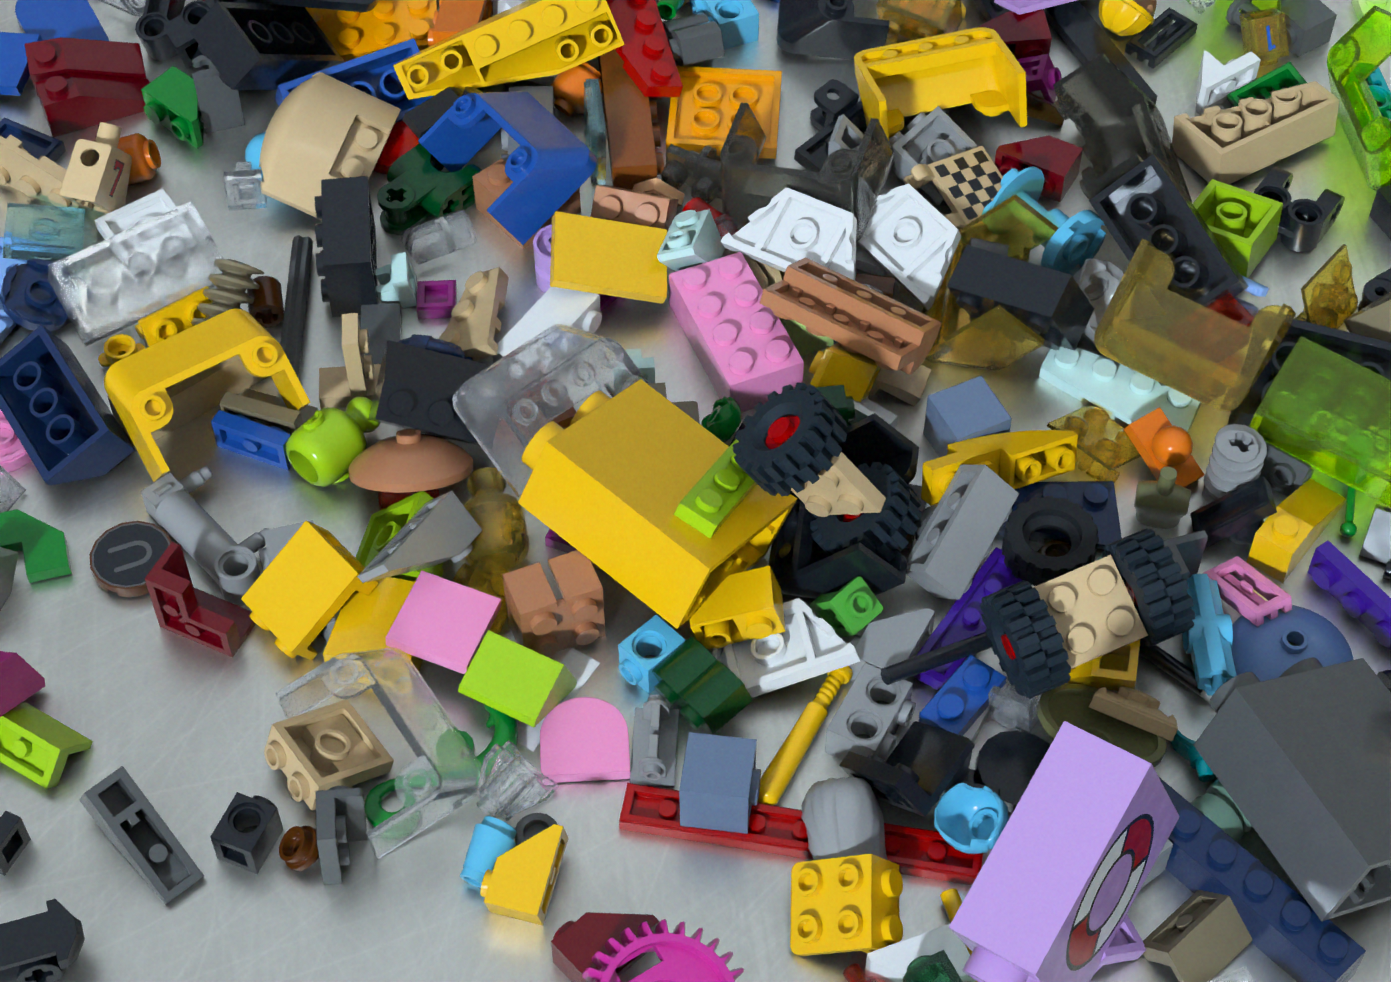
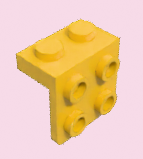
(845, 905)

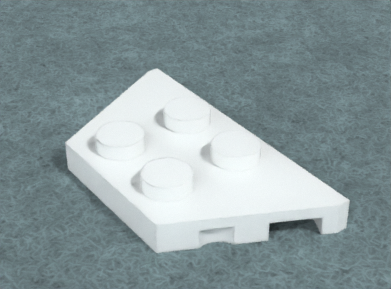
(797, 229)
(911, 242)
(785, 658)

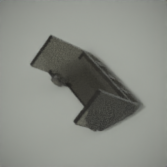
(847, 178)

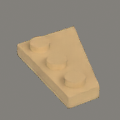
(31, 175)

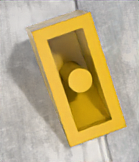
(526, 877)

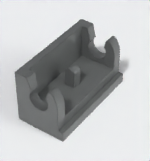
(217, 102)

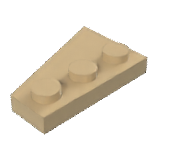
(475, 316)

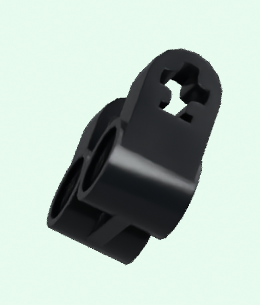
(1303, 220)

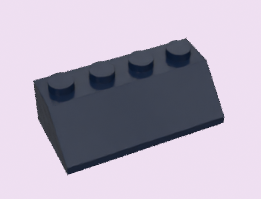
(58, 411)

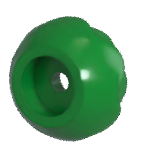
(724, 418)

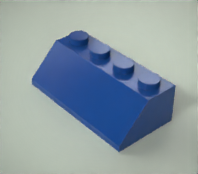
(370, 74)

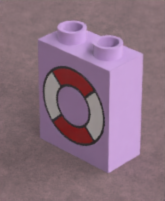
(1065, 864)

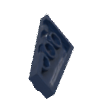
(1094, 497)

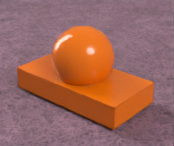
(1164, 446)

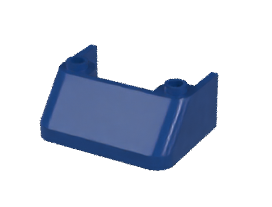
(543, 168)

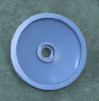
(1267, 647)

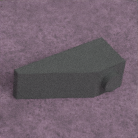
(141, 835)

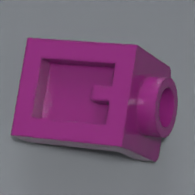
(1041, 75)

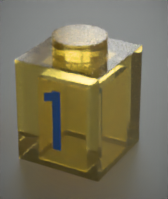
(1265, 35)

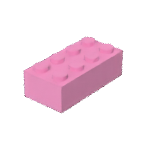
(732, 333)

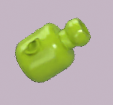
(330, 442)

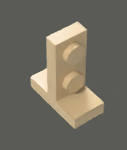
(358, 375)

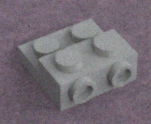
(928, 141)

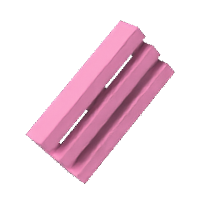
(1241, 594)

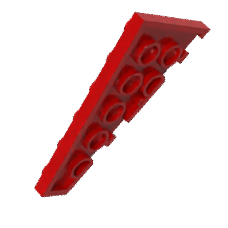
(646, 48)

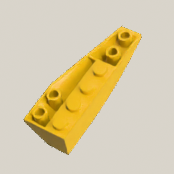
(513, 46)

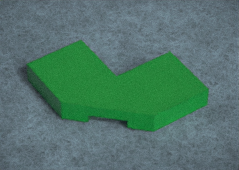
(42, 545)

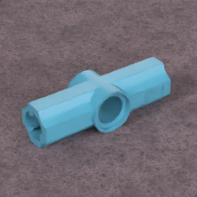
(1211, 636)

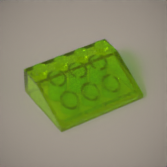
(1331, 418)

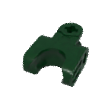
(422, 190)

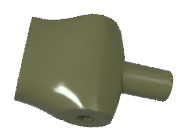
(1161, 501)

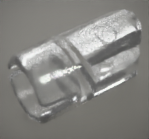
(439, 236)

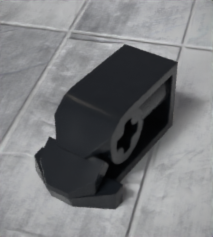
(40, 945)

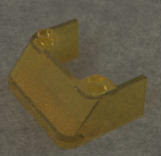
(996, 336)

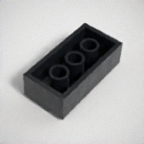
(263, 44)
(1155, 208)

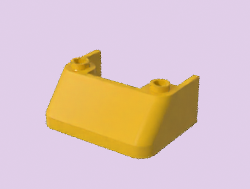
(943, 73)
(140, 380)

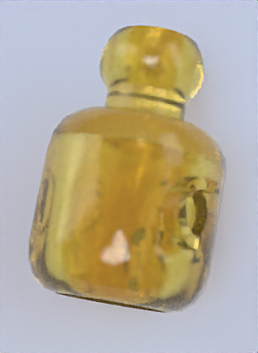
(499, 516)

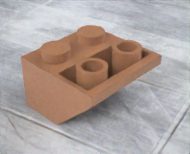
(633, 207)

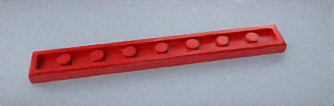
(784, 833)

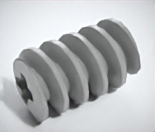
(1234, 460)

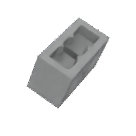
(863, 715)

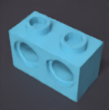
(734, 17)

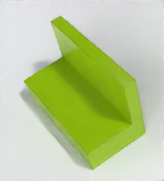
(37, 744)

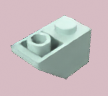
(691, 241)

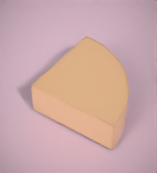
(659, 187)

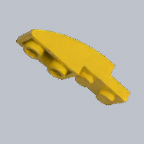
(1014, 456)

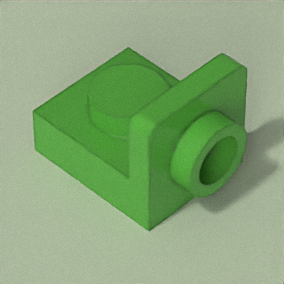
(848, 608)

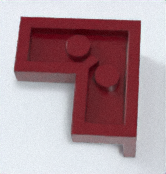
(193, 611)

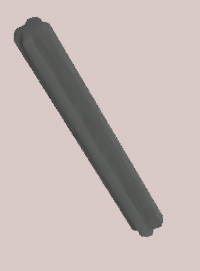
(296, 300)

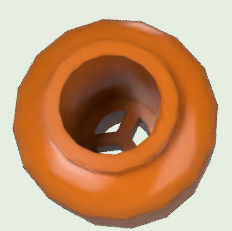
(569, 88)
(144, 157)

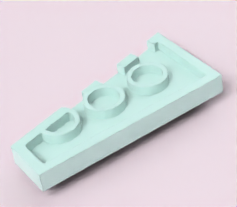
(1115, 387)

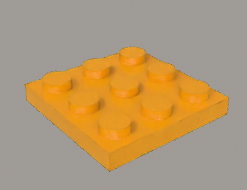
(712, 101)

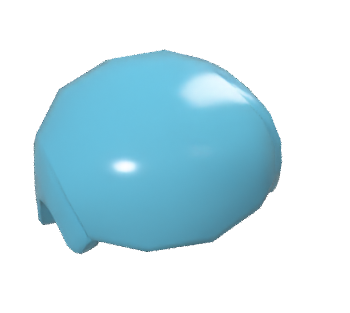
(970, 818)

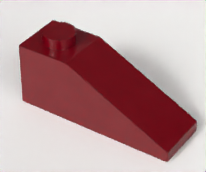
(87, 56)
(84, 100)

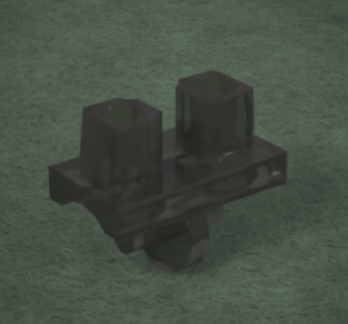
(695, 170)

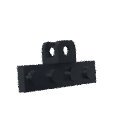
(815, 150)

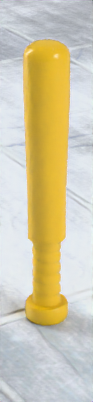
(790, 754)

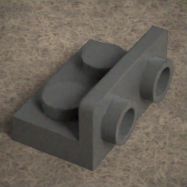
(338, 822)

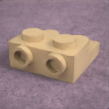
(325, 751)

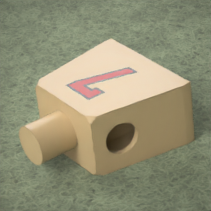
(98, 172)

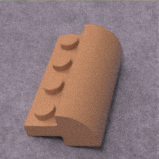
(852, 315)

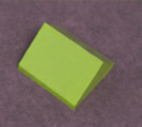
(516, 679)

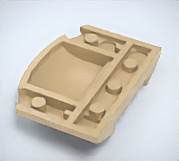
(322, 134)

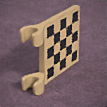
(964, 181)

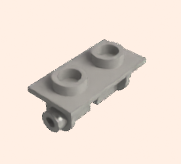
(654, 744)

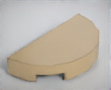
(1135, 709)

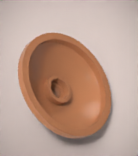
(410, 463)

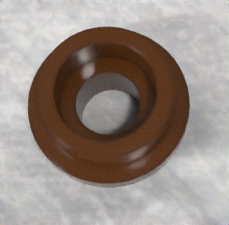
(299, 847)

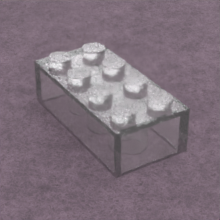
(135, 273)

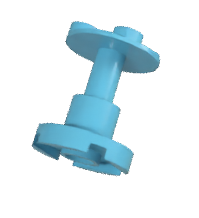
(1076, 236)

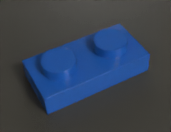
(251, 439)
(962, 697)

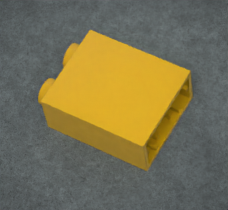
(614, 494)

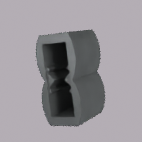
(694, 39)

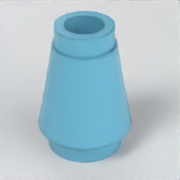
(487, 843)

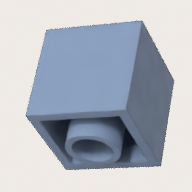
(963, 414)
(719, 782)

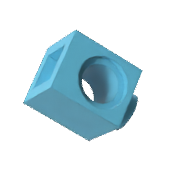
(652, 639)

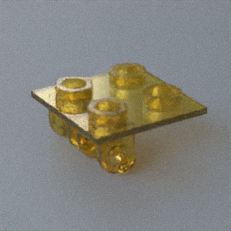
(1330, 292)
(1100, 442)

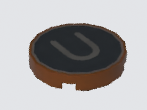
(126, 556)

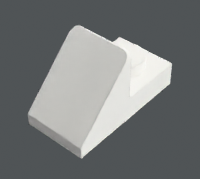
(1219, 80)

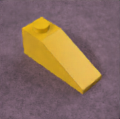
(1293, 529)

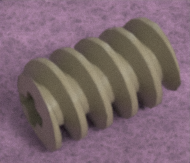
(230, 288)

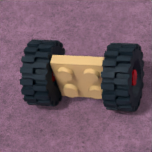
(796, 449)
(1087, 613)

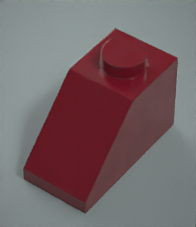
(580, 940)

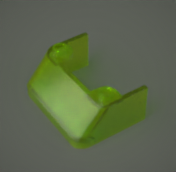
(1348, 66)

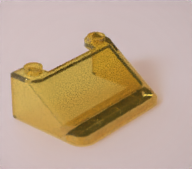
(1182, 340)

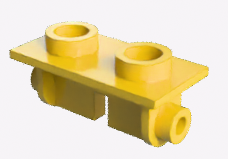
(171, 318)

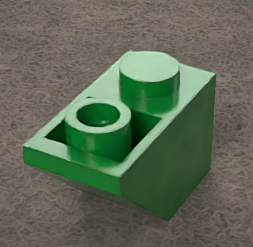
(175, 105)

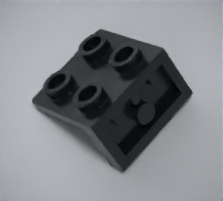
(915, 769)

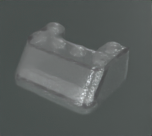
(536, 385)

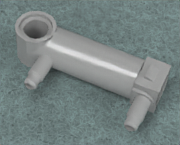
(225, 561)

